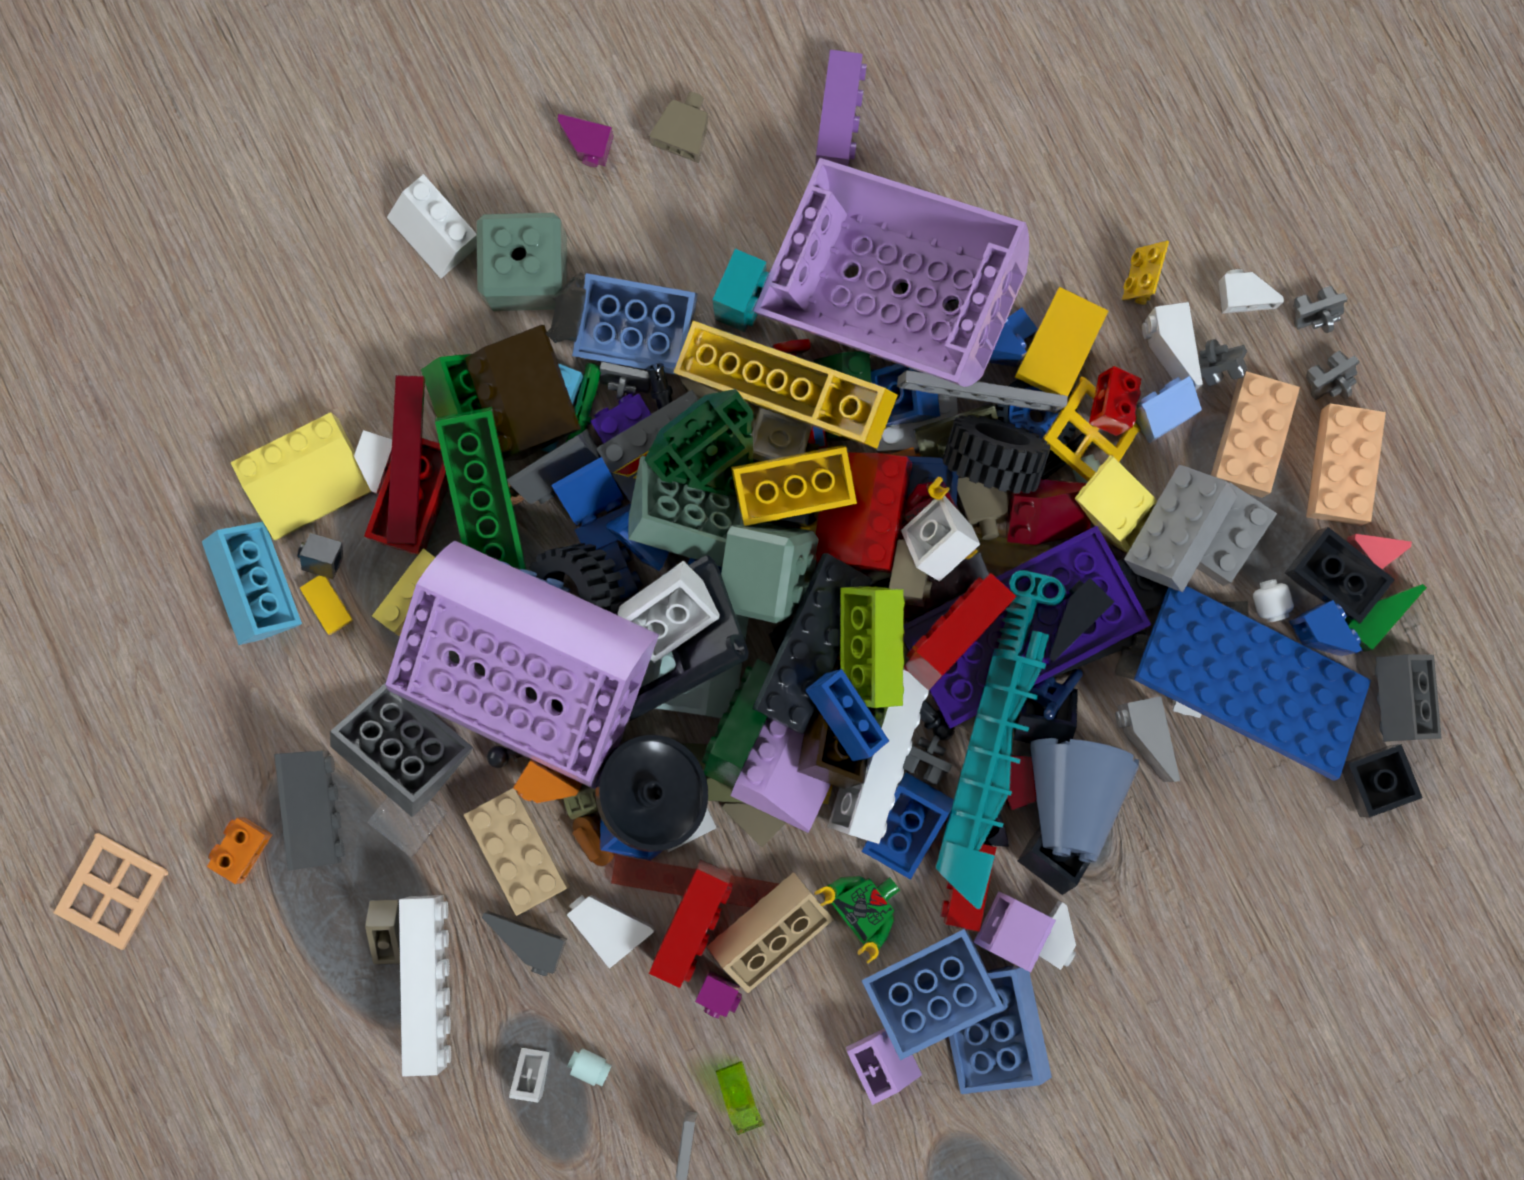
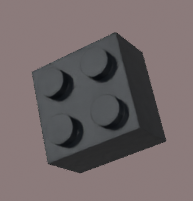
(1381, 781)

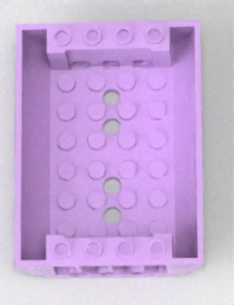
(524, 639)

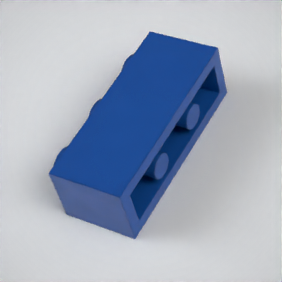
(847, 715)

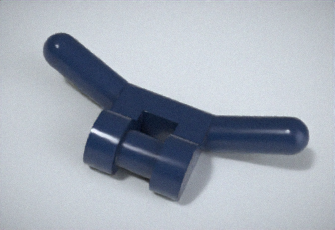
(1054, 694)

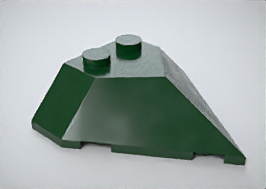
(705, 443)

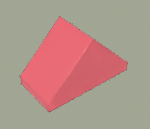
(1379, 549)

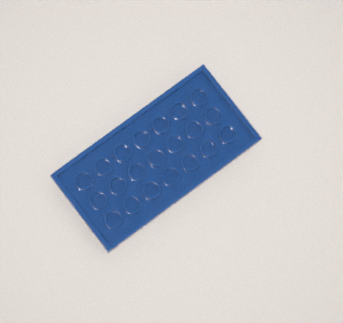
(1253, 680)

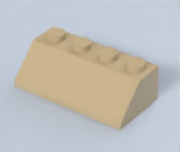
(770, 933)

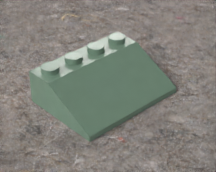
(680, 516)

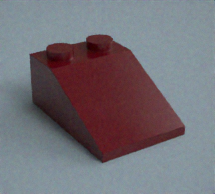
(1046, 513)

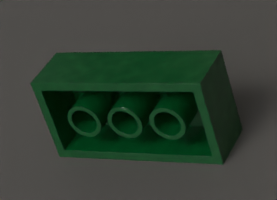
(737, 729)

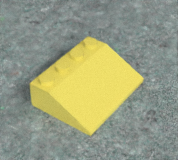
(301, 476)

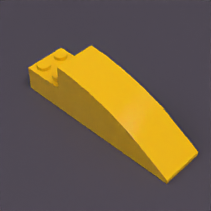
(786, 384)

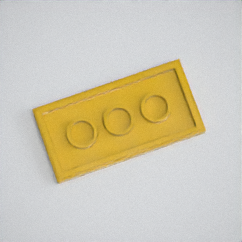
(1061, 343)

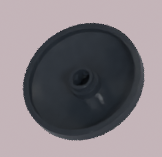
(651, 793)

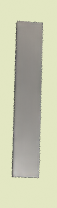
(983, 392)

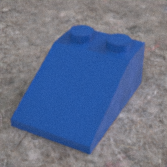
(589, 492)
(910, 826)

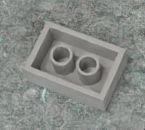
(1236, 537)

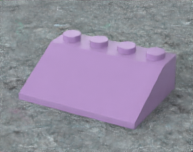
(772, 780)

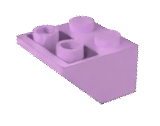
(1014, 931)
(880, 1066)

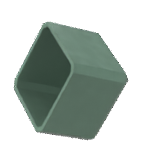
(523, 283)
(768, 569)

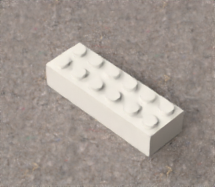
(865, 807)
(423, 985)

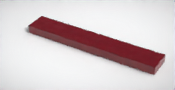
(406, 460)

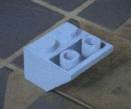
(1169, 409)

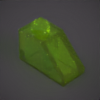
(739, 1098)

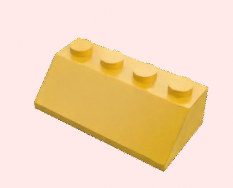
(794, 485)

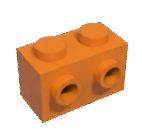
(238, 850)

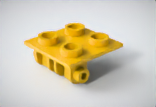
(1145, 272)

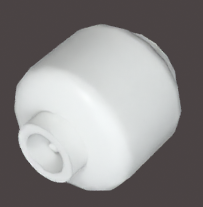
(1273, 601)

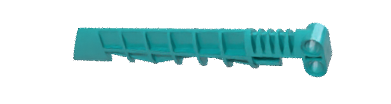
(987, 763)

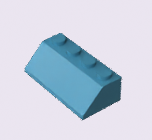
(251, 582)

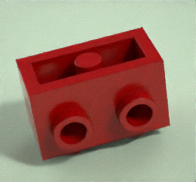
(1115, 401)

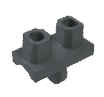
(1320, 313)
(1220, 358)
(624, 379)
(1336, 380)
(936, 767)

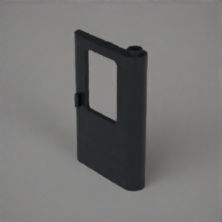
(704, 654)

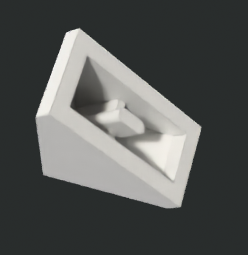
(530, 1075)

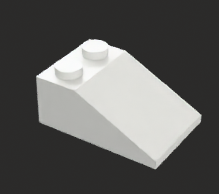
(1173, 341)

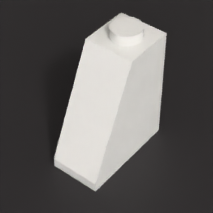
(608, 928)

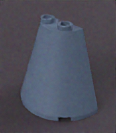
(1079, 793)

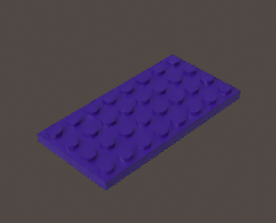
(1077, 559)

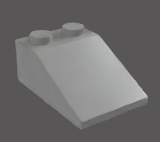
(1148, 731)

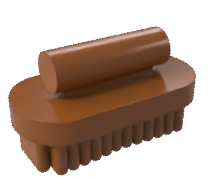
(587, 833)

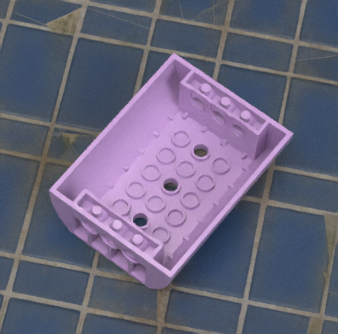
(896, 238)

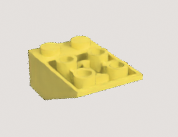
(1116, 504)

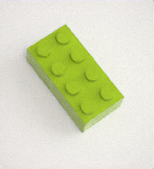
(873, 643)

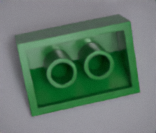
(450, 385)

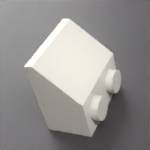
(939, 538)

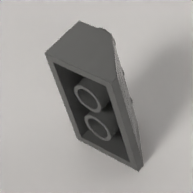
(537, 479)
(1408, 697)

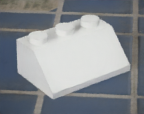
(432, 226)
(672, 607)

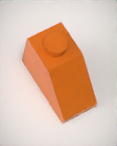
(544, 784)

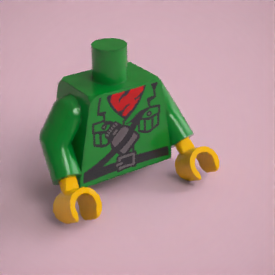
(863, 909)

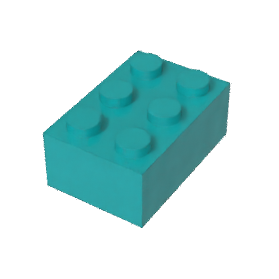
(740, 290)

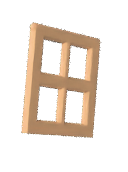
(110, 891)

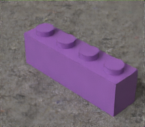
(839, 107)

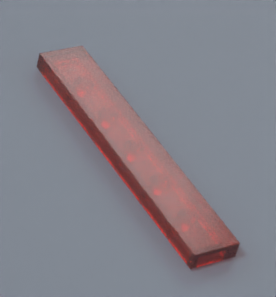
(675, 880)

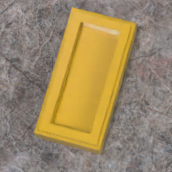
(326, 604)

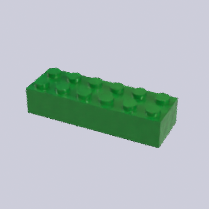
(480, 485)

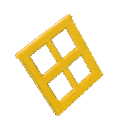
(1092, 435)

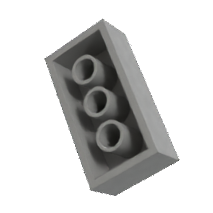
(1181, 527)

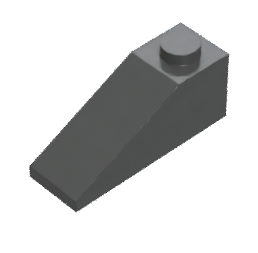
(530, 944)

